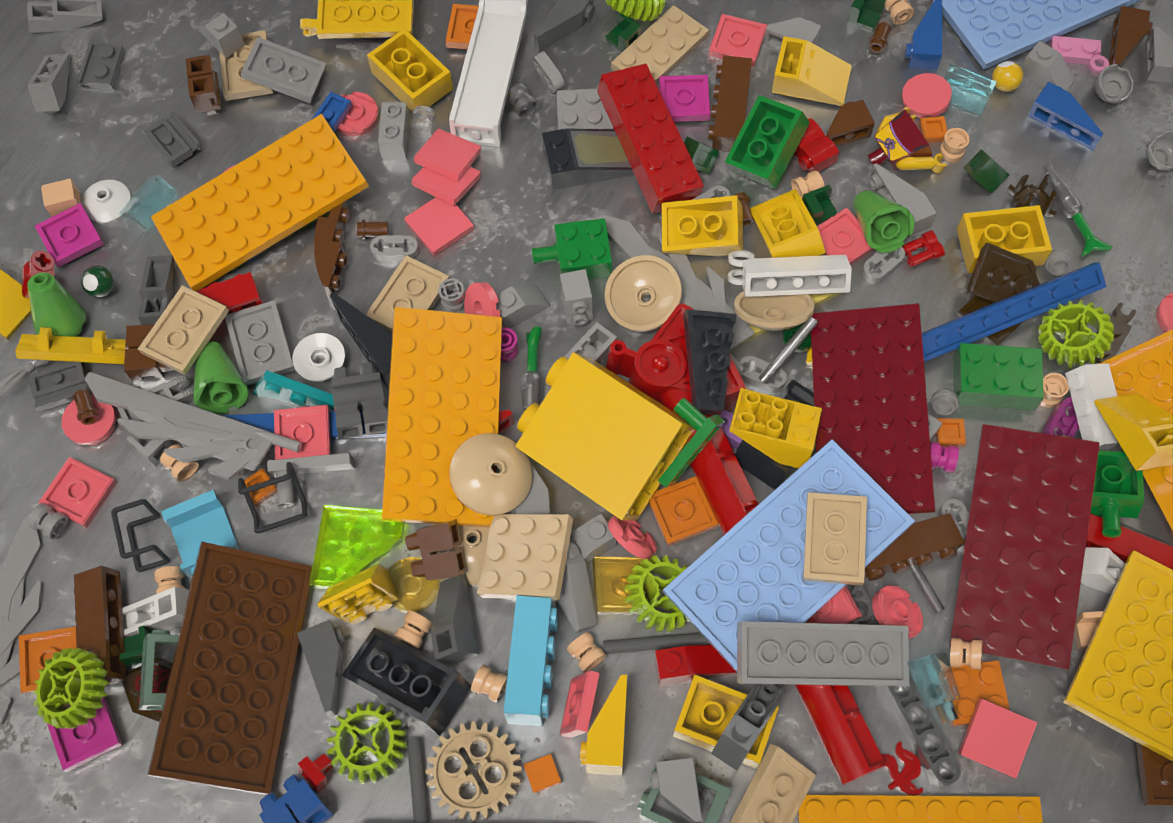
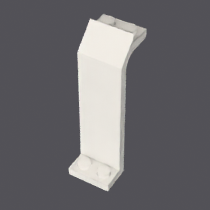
(488, 71)

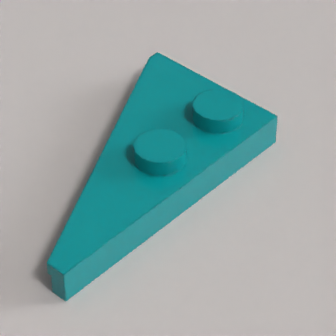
(285, 389)

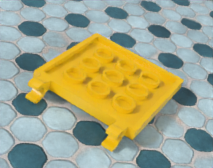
(359, 19)

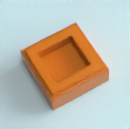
(933, 128)
(951, 432)
(262, 494)
(542, 773)

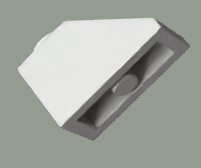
(1101, 569)

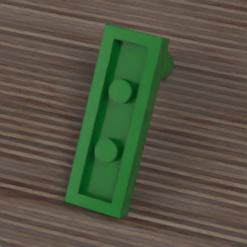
(705, 428)

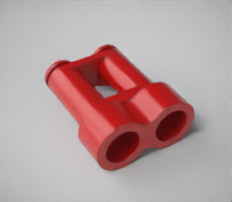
(931, 247)

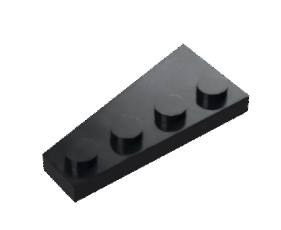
(708, 352)

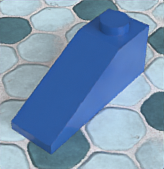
(926, 43)
(1065, 115)

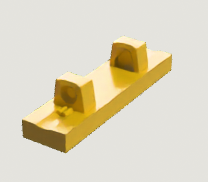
(73, 349)

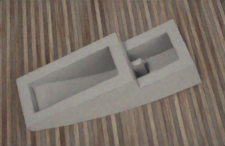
(62, 15)

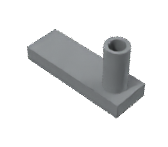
(305, 465)

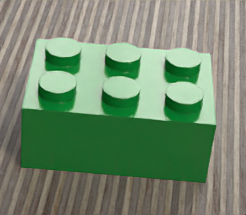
(767, 141)
(998, 376)

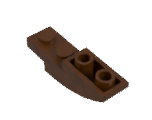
(328, 247)

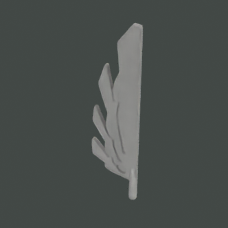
(694, 291)
(202, 431)
(14, 614)

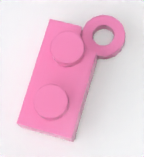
(1080, 51)

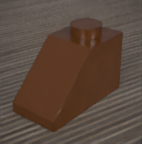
(851, 124)

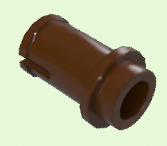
(879, 40)
(747, 215)
(372, 229)
(86, 412)

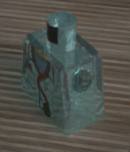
(928, 674)

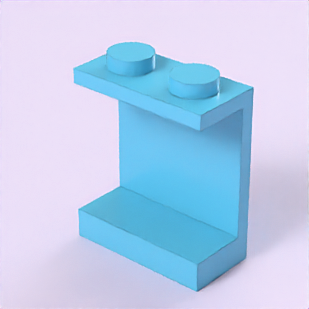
(198, 521)

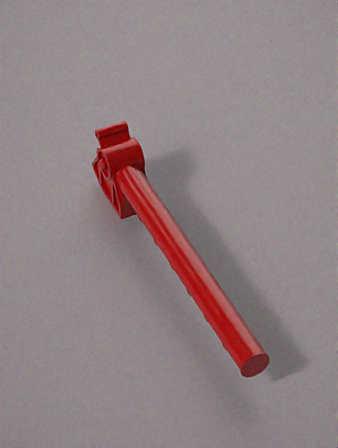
(663, 374)

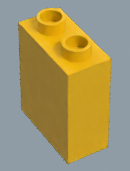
(602, 435)

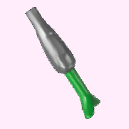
(1072, 208)
(532, 381)

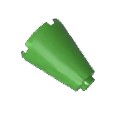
(883, 221)
(54, 307)
(217, 381)

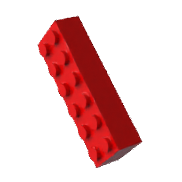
(649, 136)

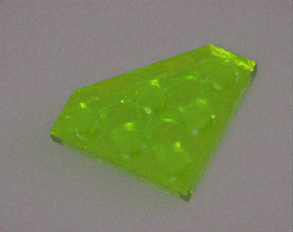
(351, 543)

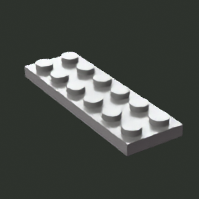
(822, 654)

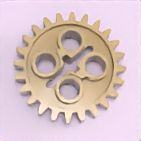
(451, 784)

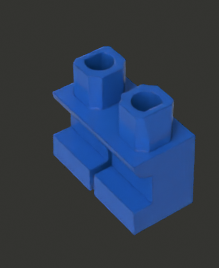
(299, 800)

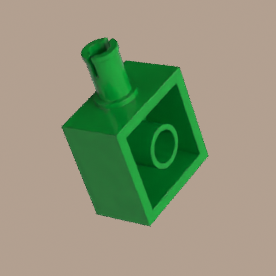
(579, 247)
(1116, 491)

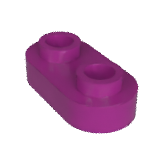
(1060, 421)

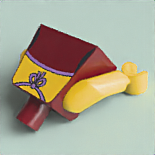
(904, 145)

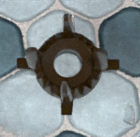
(1022, 191)

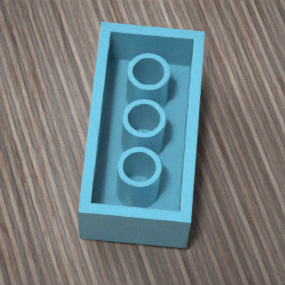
(529, 661)

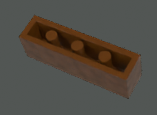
(732, 101)
(918, 545)
(101, 618)

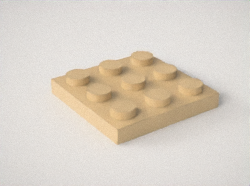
(525, 556)

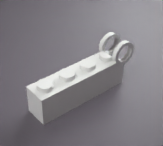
(790, 274)

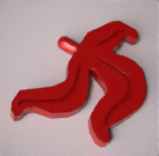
(910, 770)

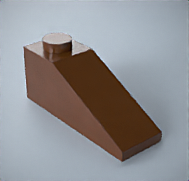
(1128, 33)

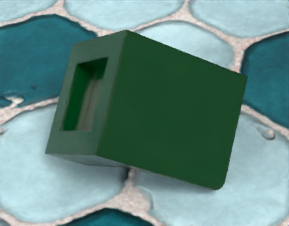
(866, 13)
(624, 33)
(701, 154)
(986, 171)
(819, 204)
(134, 648)

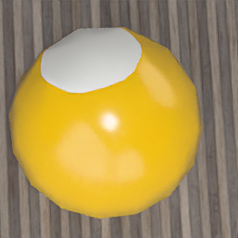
(1007, 76)

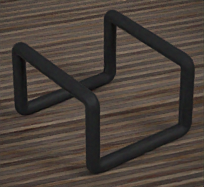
(243, 489)
(134, 551)

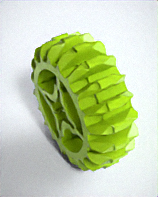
(638, 9)
(1079, 340)
(653, 585)
(63, 687)
(357, 753)

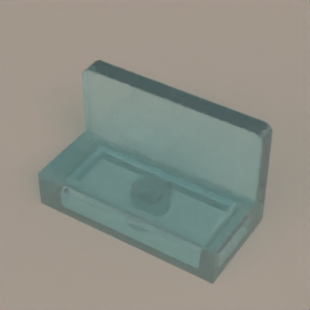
(969, 90)
(148, 200)

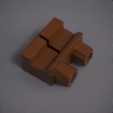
(203, 85)
(136, 364)
(437, 564)

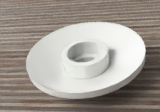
(107, 208)
(314, 348)

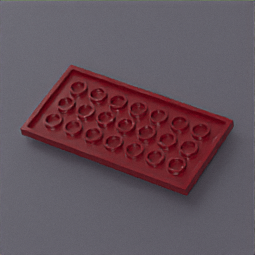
(876, 397)
(1025, 545)

